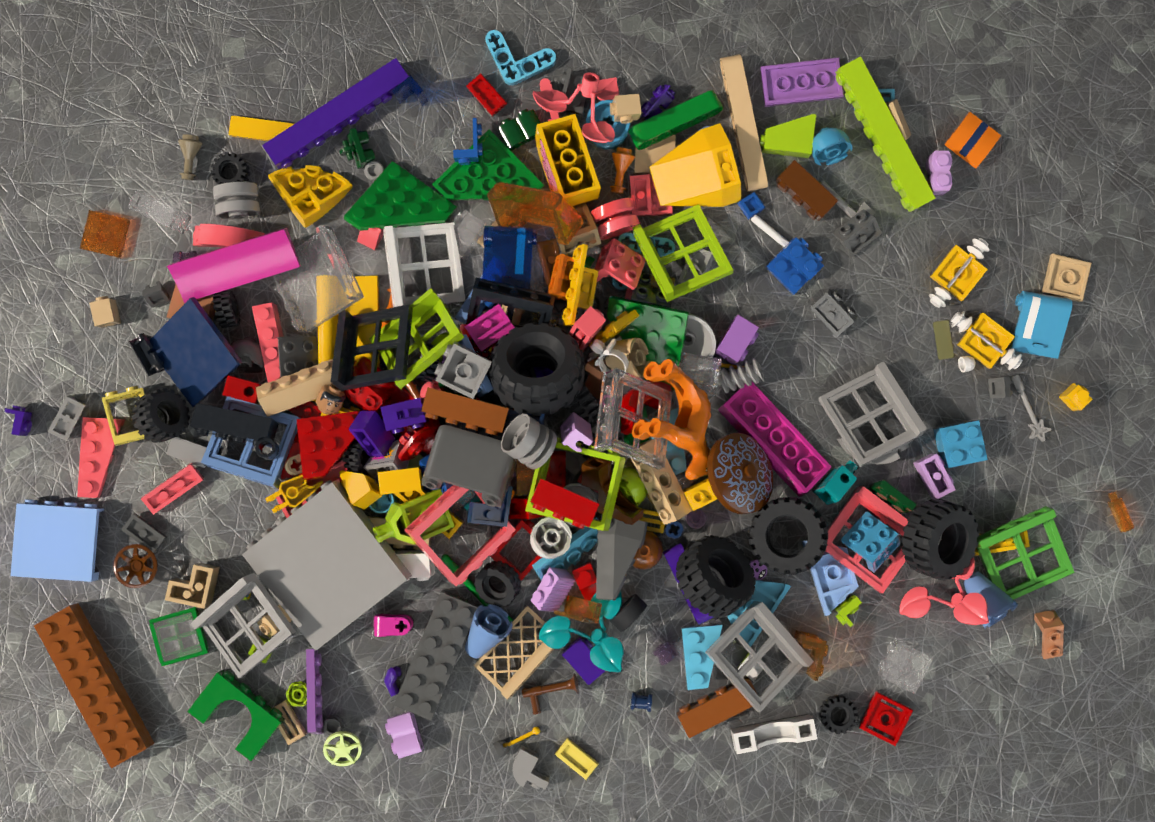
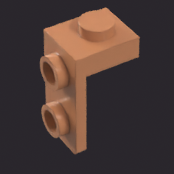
(595, 378)
(1052, 633)

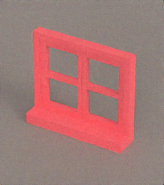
(887, 516)

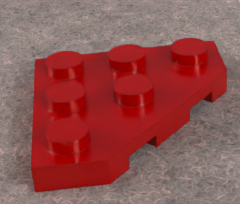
(323, 442)

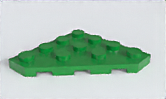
(478, 178)
(398, 200)
(658, 326)

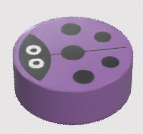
(760, 570)

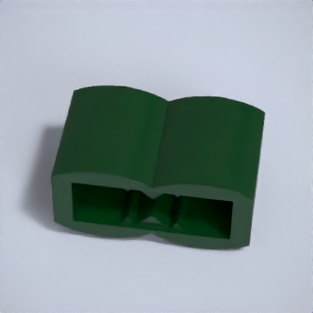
(520, 129)

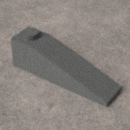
(615, 555)

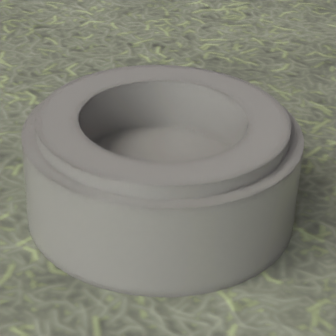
(373, 170)

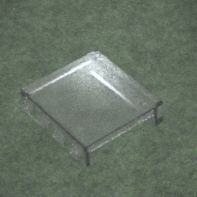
(321, 284)

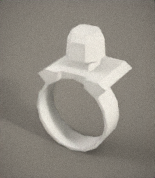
(599, 347)

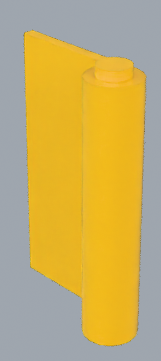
(369, 303)

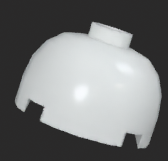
(550, 538)

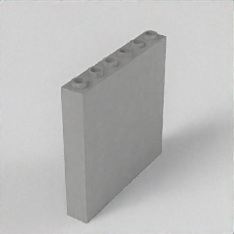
(325, 564)

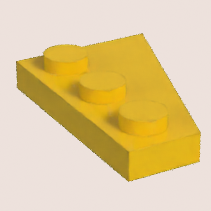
(615, 327)

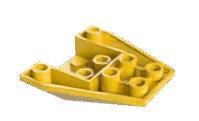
(698, 172)

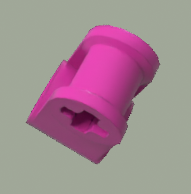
(389, 625)

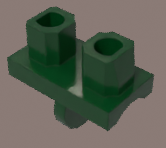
(355, 150)

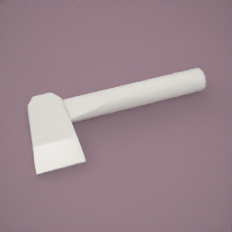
(769, 230)

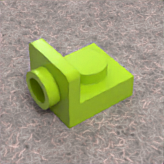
(847, 607)

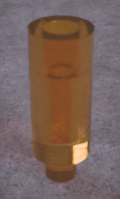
(1120, 513)

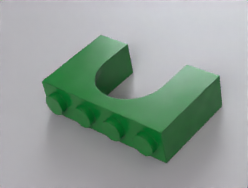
(264, 718)

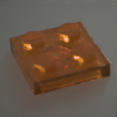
(105, 234)

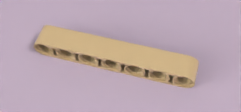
(743, 123)

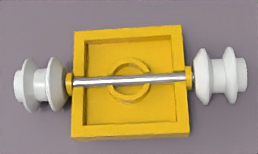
(958, 272)
(986, 340)

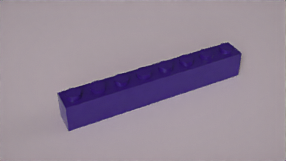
(335, 115)

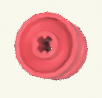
(615, 218)

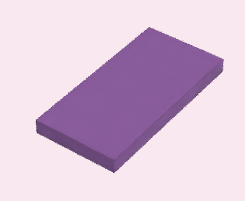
(800, 82)

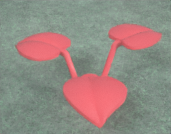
(591, 87)
(968, 608)

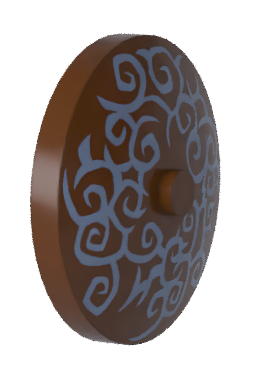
(740, 473)

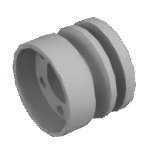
(528, 441)

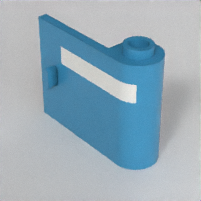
(1041, 321)

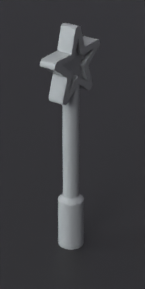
(1037, 427)

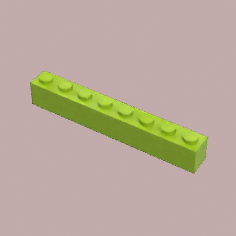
(884, 134)

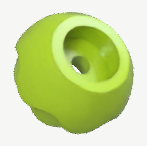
(292, 696)

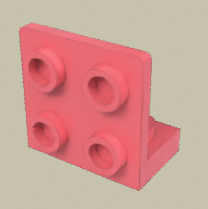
(620, 263)

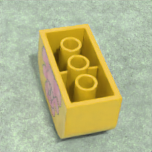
(567, 160)

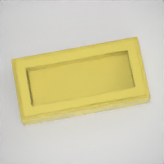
(576, 758)

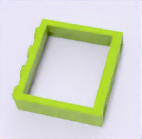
(603, 524)

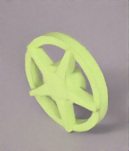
(342, 748)

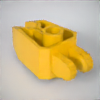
(292, 493)

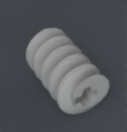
(741, 375)

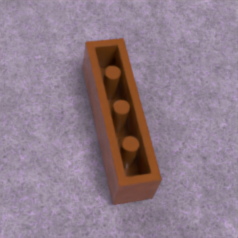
(465, 410)
(713, 709)

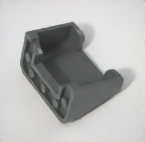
(470, 463)

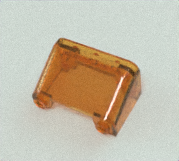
(522, 204)

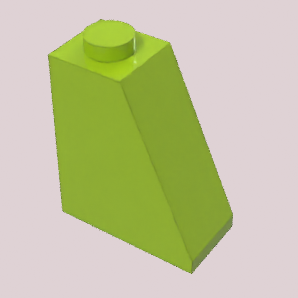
(790, 138)

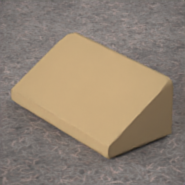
(899, 118)

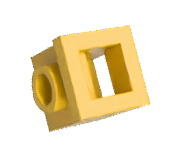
(1076, 397)

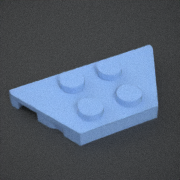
(832, 581)

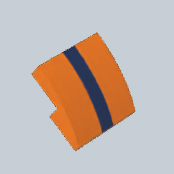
(972, 140)

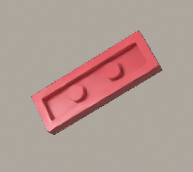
(172, 488)

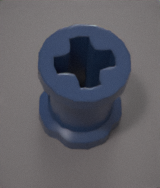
(679, 531)
(641, 701)

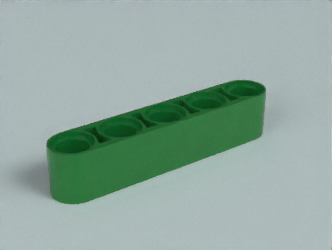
(675, 120)

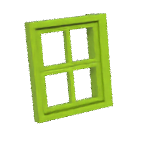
(656, 264)
(423, 309)

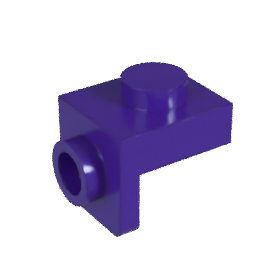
(22, 421)

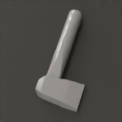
(844, 206)

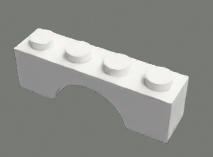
(755, 736)

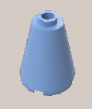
(997, 600)
(487, 629)

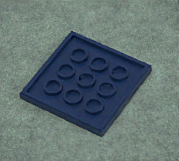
(194, 352)

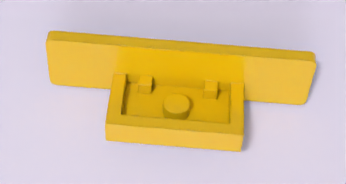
(581, 288)

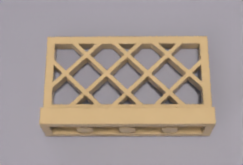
(527, 667)

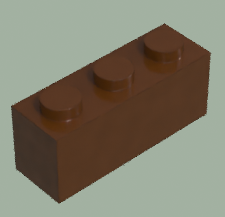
(806, 191)

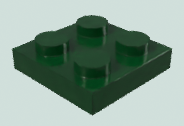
(892, 496)

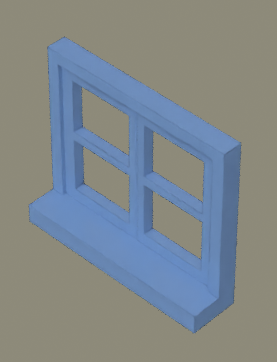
(241, 468)

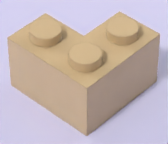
(197, 591)

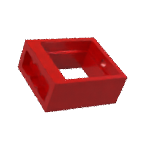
(497, 556)

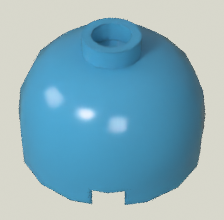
(830, 146)

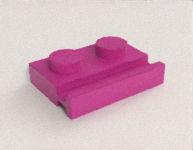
(489, 327)

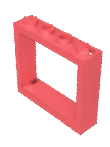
(432, 513)

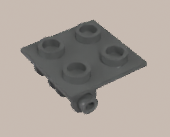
(296, 354)

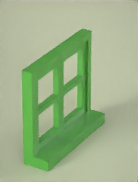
(1012, 529)

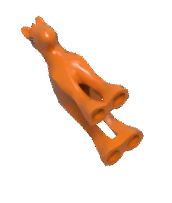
(692, 417)

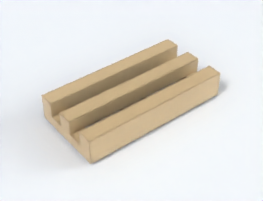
(300, 728)

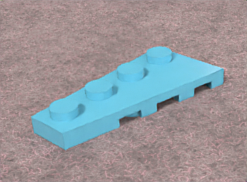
(581, 541)

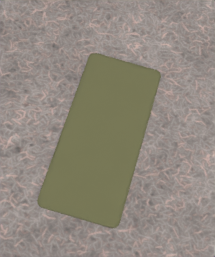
(943, 339)

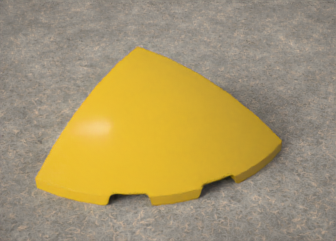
(309, 191)

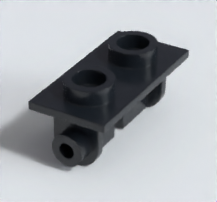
(147, 358)

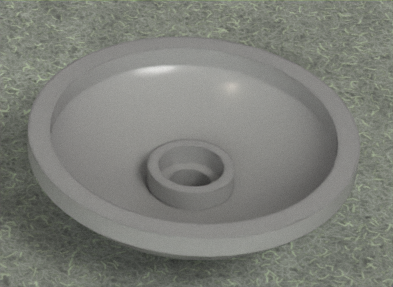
(703, 337)

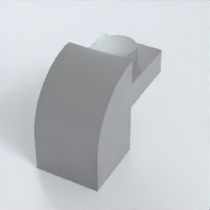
(523, 769)

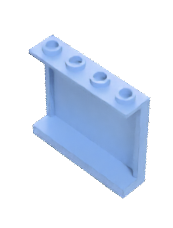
(55, 541)

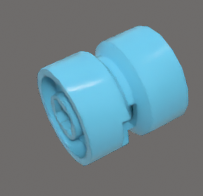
(383, 504)

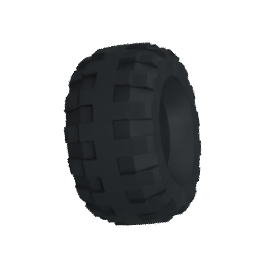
(531, 348)

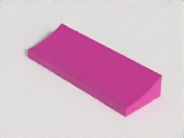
(234, 265)
(786, 447)

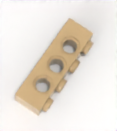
(663, 488)

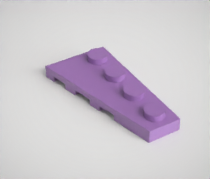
(314, 696)

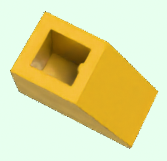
(360, 488)

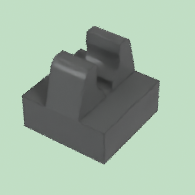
(155, 295)
(1000, 387)

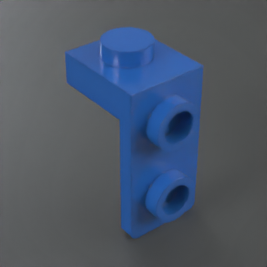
(466, 156)

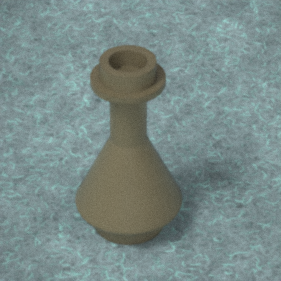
(189, 146)

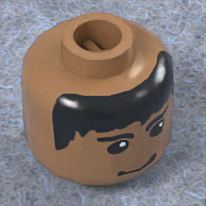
(330, 399)

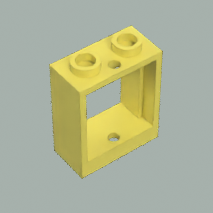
(112, 397)

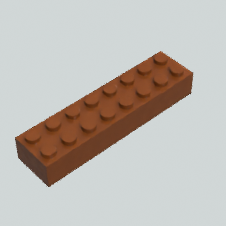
(94, 685)

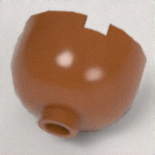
(650, 552)

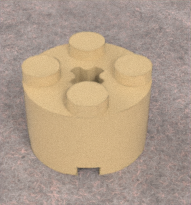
(636, 353)

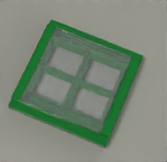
(177, 638)

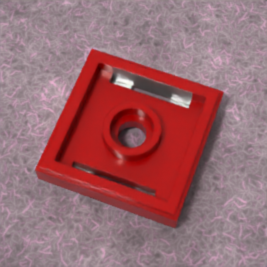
(894, 726)

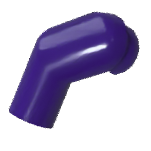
(390, 680)

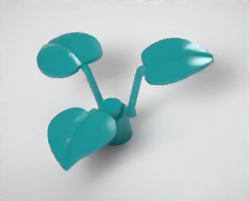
(608, 650)

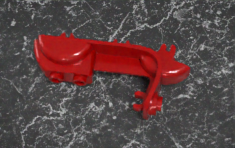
(376, 396)

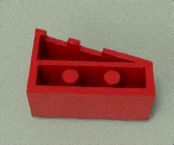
(564, 504)

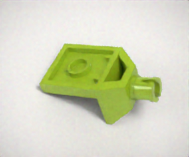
(402, 515)

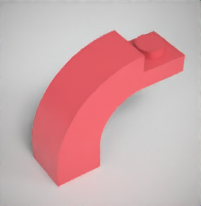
(220, 235)

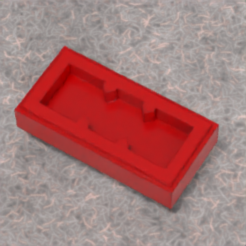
(486, 95)
(557, 469)

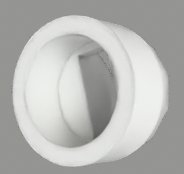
(966, 363)

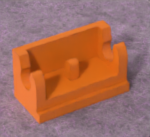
(560, 276)

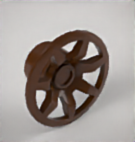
(136, 566)

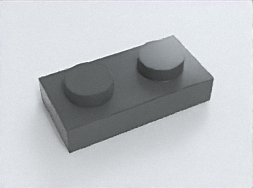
(144, 532)

